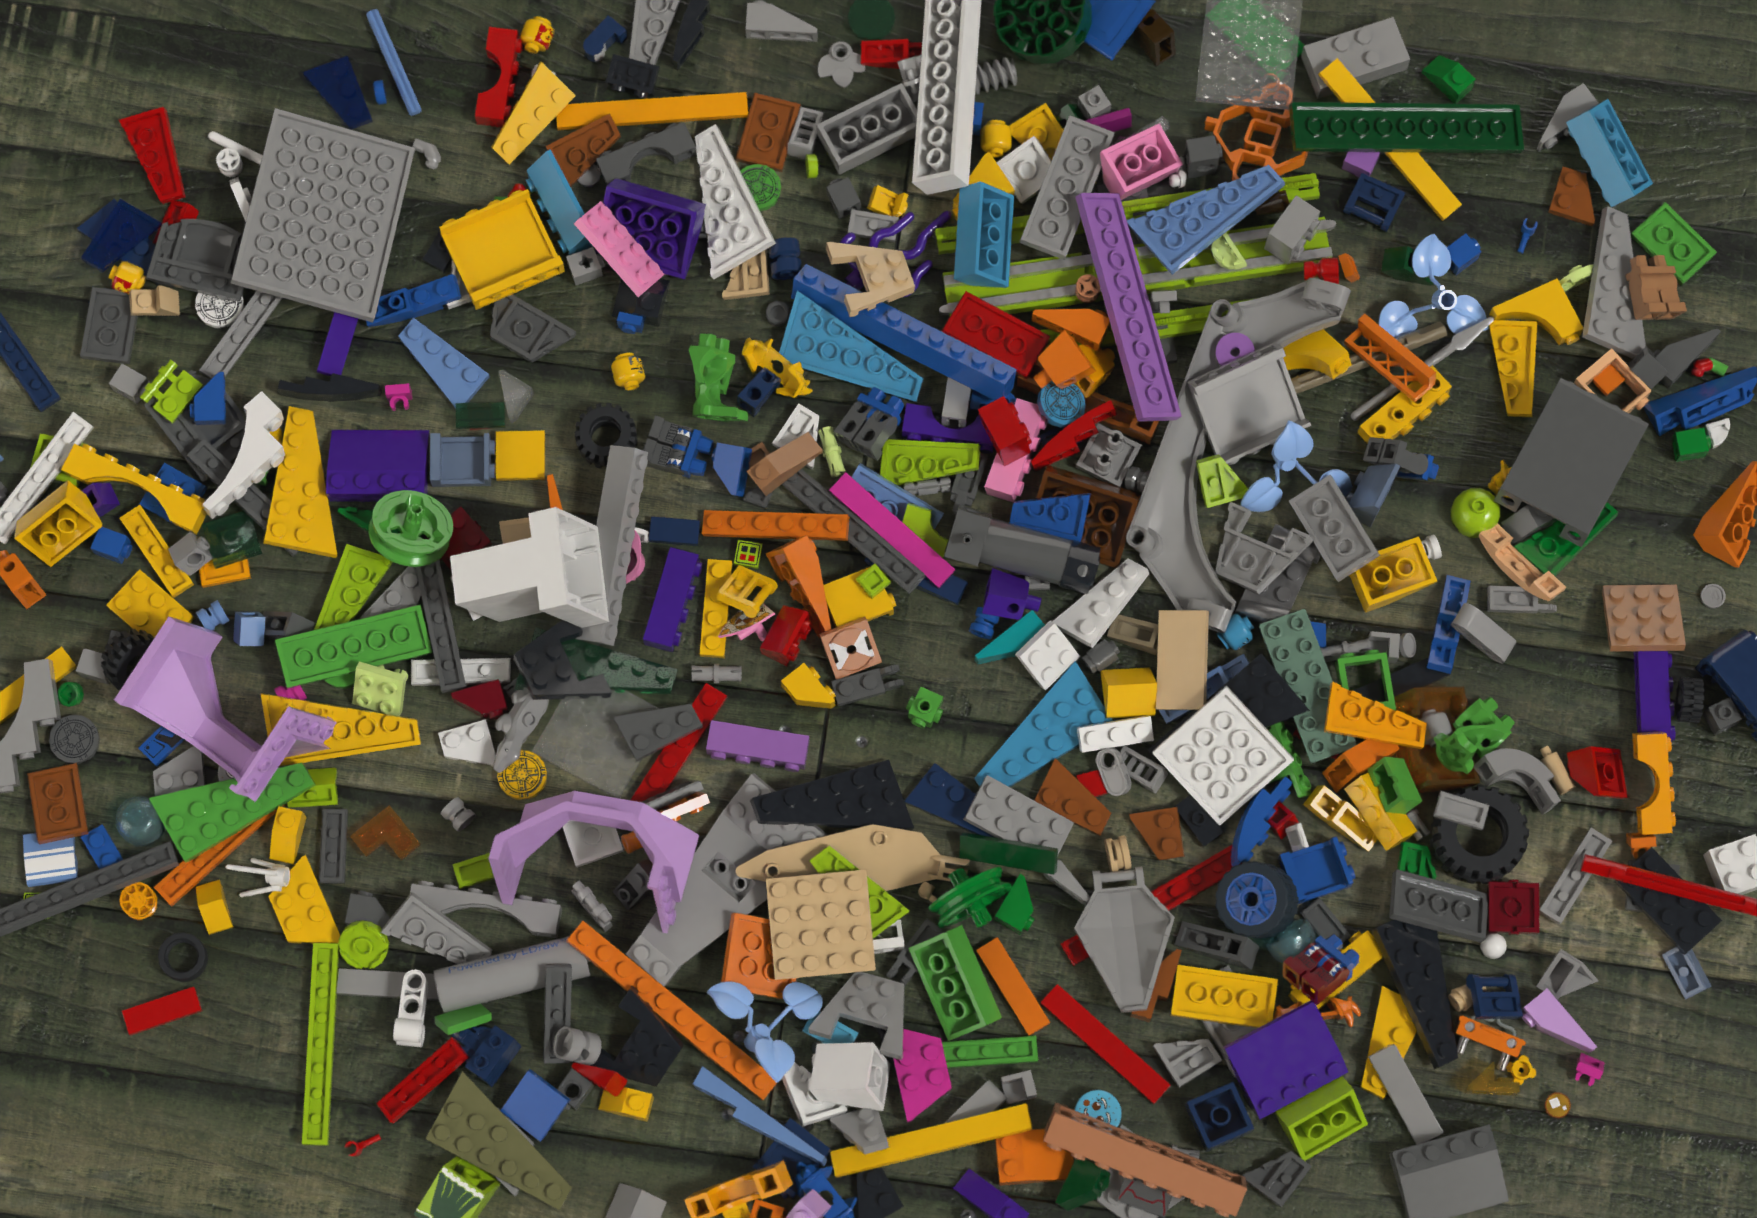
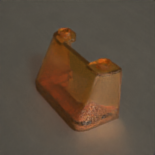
(1423, 763)

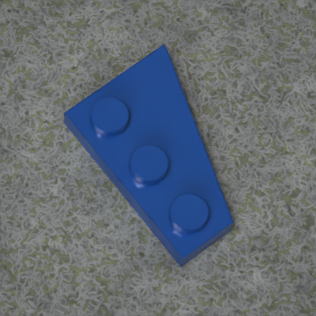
(1053, 515)

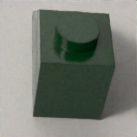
(1398, 265)
(1082, 1185)

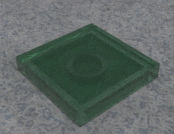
(232, 539)

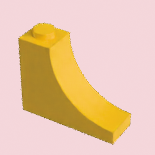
(1548, 307)
(1319, 353)

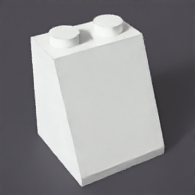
(850, 1075)

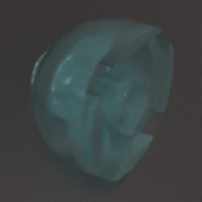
(138, 821)
(1291, 941)

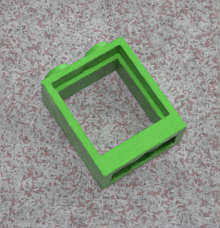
(1371, 656)

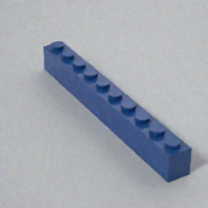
(909, 336)

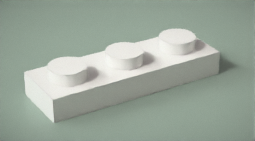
(1115, 733)

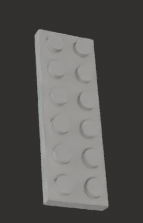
(1069, 174)

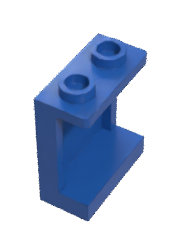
(1318, 869)

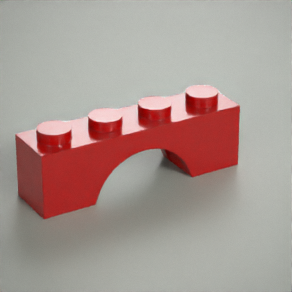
(493, 105)

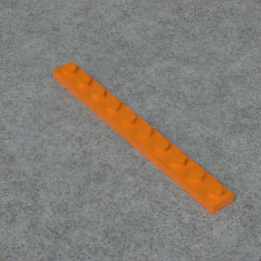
(672, 1010)

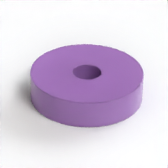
(1230, 342)

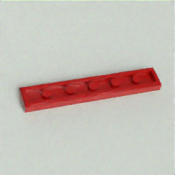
(1105, 1044)

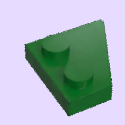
(1416, 860)

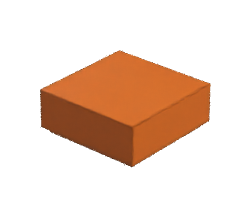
(1349, 267)
(1608, 380)

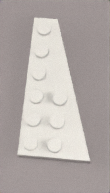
(731, 214)

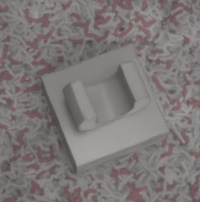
(1163, 298)

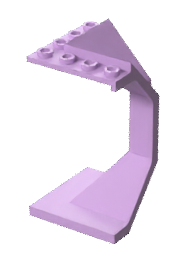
(179, 691)
(663, 839)

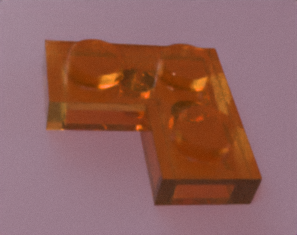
(386, 828)

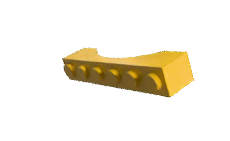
(92, 468)

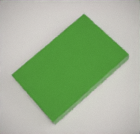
(1674, 238)

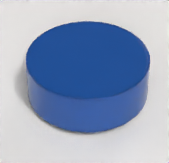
(380, 92)

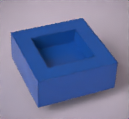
(630, 323)

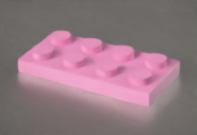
(619, 248)

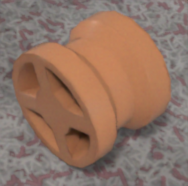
(1089, 283)

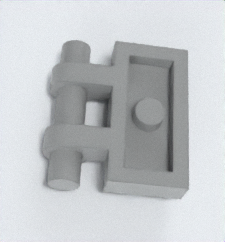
(592, 906)

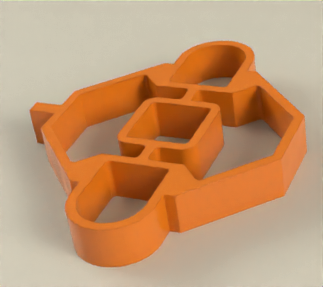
(1255, 152)

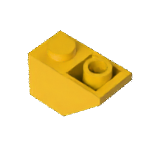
(806, 689)

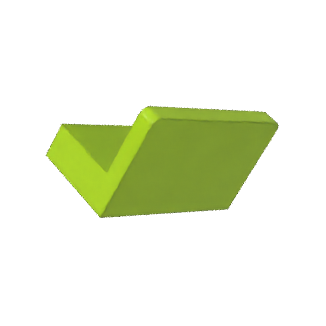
(323, 793)

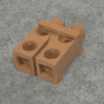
(1654, 289)

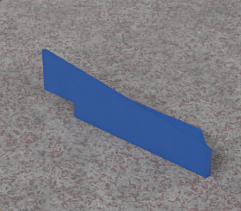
(1702, 401)

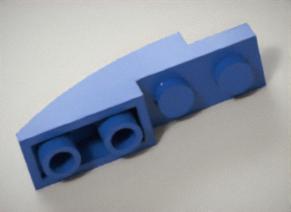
(418, 301)
(1251, 826)

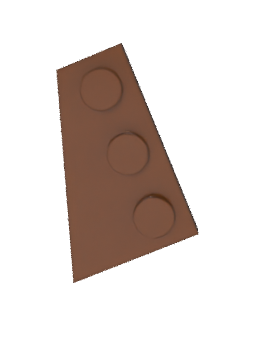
(582, 147)
(1070, 799)

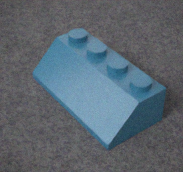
(1609, 153)
(558, 202)
(984, 236)

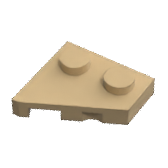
(749, 278)

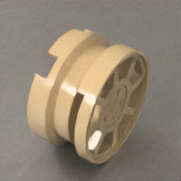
(1121, 856)

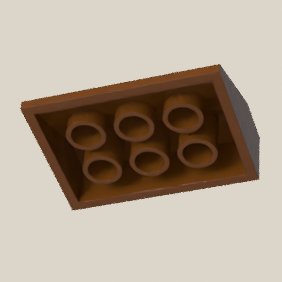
(1108, 511)

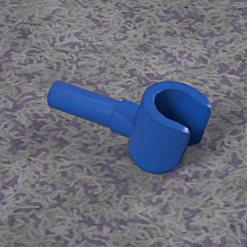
(1527, 232)

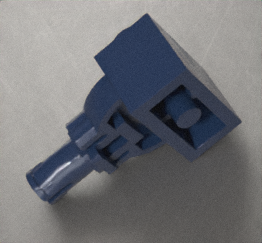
(488, 1051)

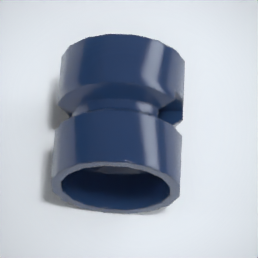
(785, 260)

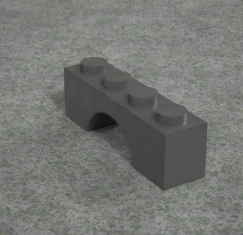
(671, 143)

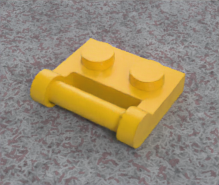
(740, 586)

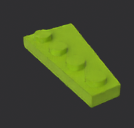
(924, 460)
(883, 907)

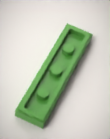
(990, 1051)

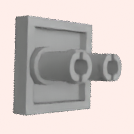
(1108, 456)

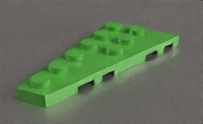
(213, 812)

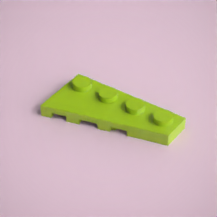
(352, 585)

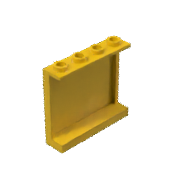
(501, 249)

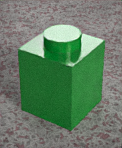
(1690, 444)

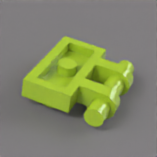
(177, 396)

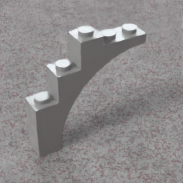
(37, 706)

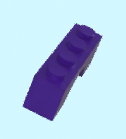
(922, 426)

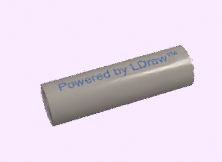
(504, 974)

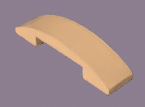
(1517, 567)

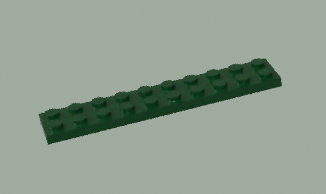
(1406, 127)

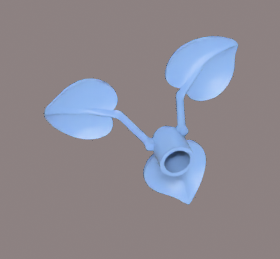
(1432, 259)
(1291, 444)
(775, 1055)

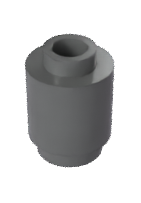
(1101, 656)

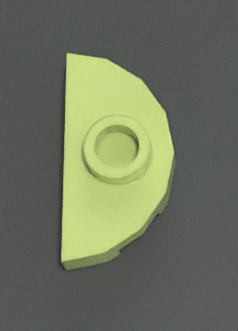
(1227, 254)
(1576, 277)

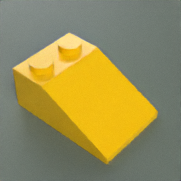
(1393, 575)

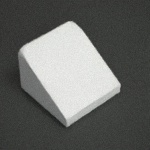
(1297, 837)

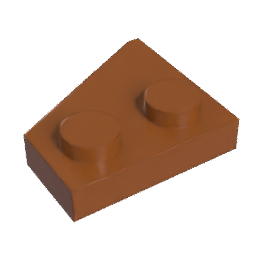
(1573, 197)
(1161, 832)

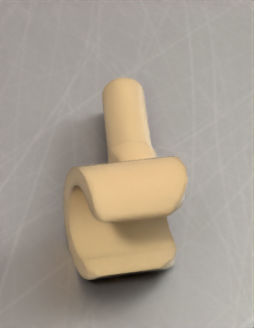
(926, 890)

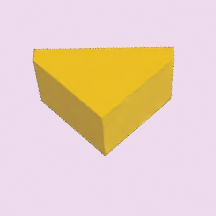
(213, 907)

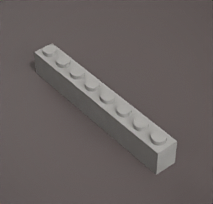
(616, 532)

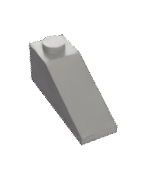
(773, 23)

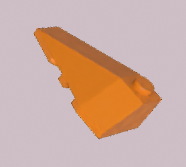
(1727, 523)
(801, 569)

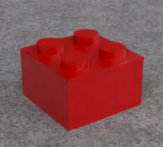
(1005, 430)

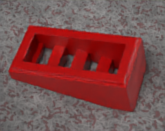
(604, 1078)

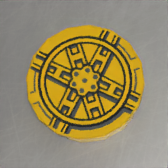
(524, 777)

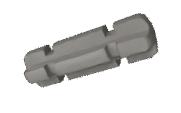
(928, 486)

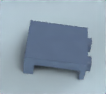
(461, 461)

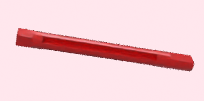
(1669, 885)

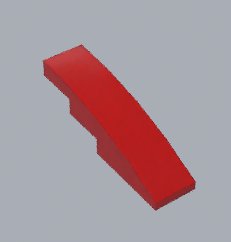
(888, 52)
(1065, 442)

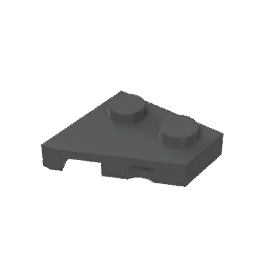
(1278, 1177)

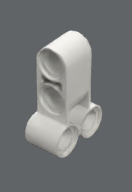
(409, 1026)

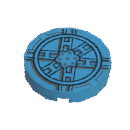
(1061, 405)

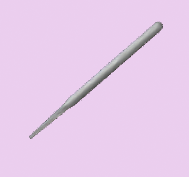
(1458, 342)

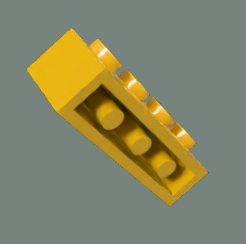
(1401, 412)

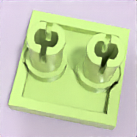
(379, 688)

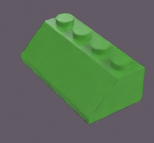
(955, 983)

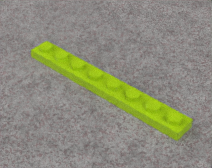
(320, 1044)

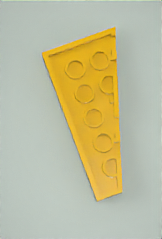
(299, 503)
(354, 732)

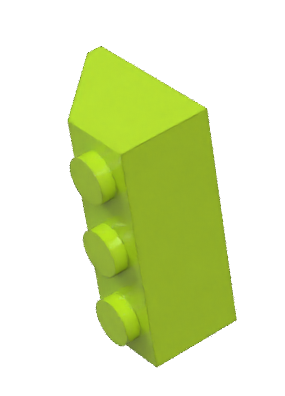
(1322, 1118)

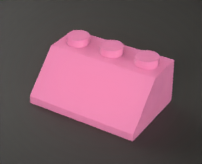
(1139, 162)

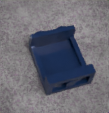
(778, 1152)

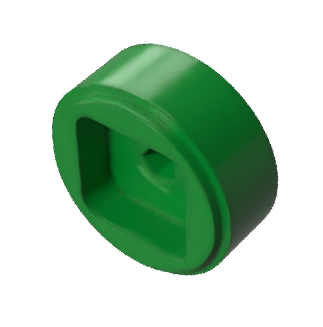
(70, 694)

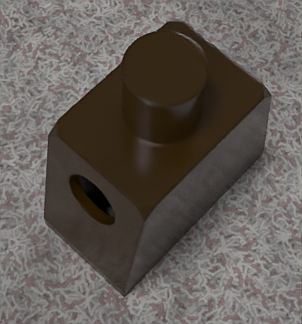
(1155, 37)

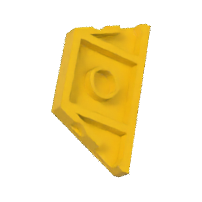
(303, 908)

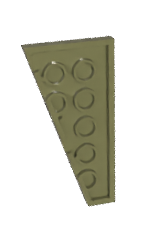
(484, 1137)

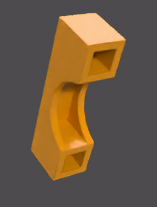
(1656, 813)
(736, 1191)

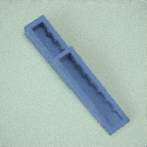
(752, 1116)

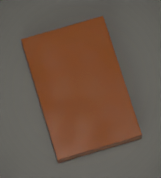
(767, 132)
(57, 803)

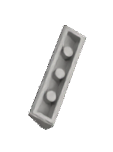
(1405, 1094)

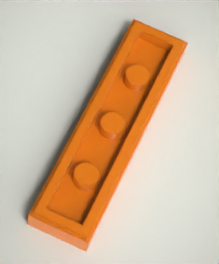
(1013, 986)

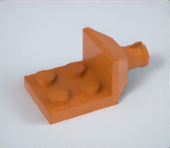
(691, 804)

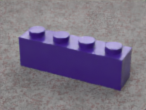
(671, 600)
(1653, 692)

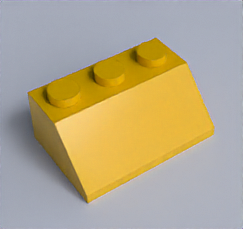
(58, 524)

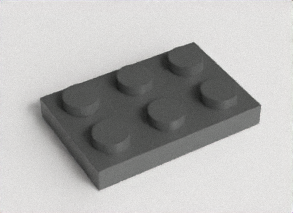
(109, 327)

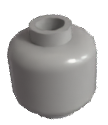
(1436, 723)

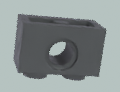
(1202, 156)

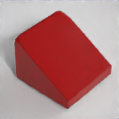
(1281, 819)

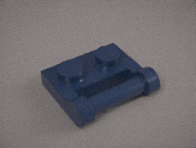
(1377, 195)
(1495, 1004)

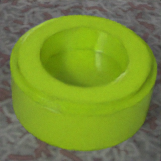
(811, 166)

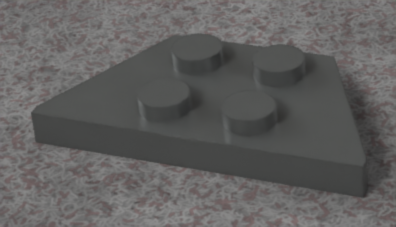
(527, 329)

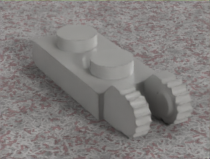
(1515, 600)

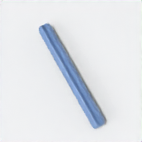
(393, 62)

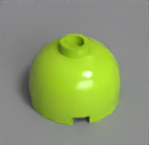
(1474, 512)

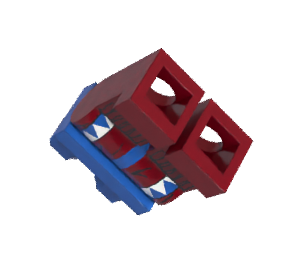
(1320, 968)

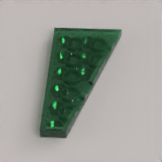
(619, 669)

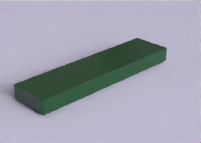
(1008, 853)

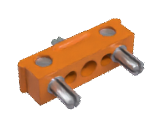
(1489, 1037)

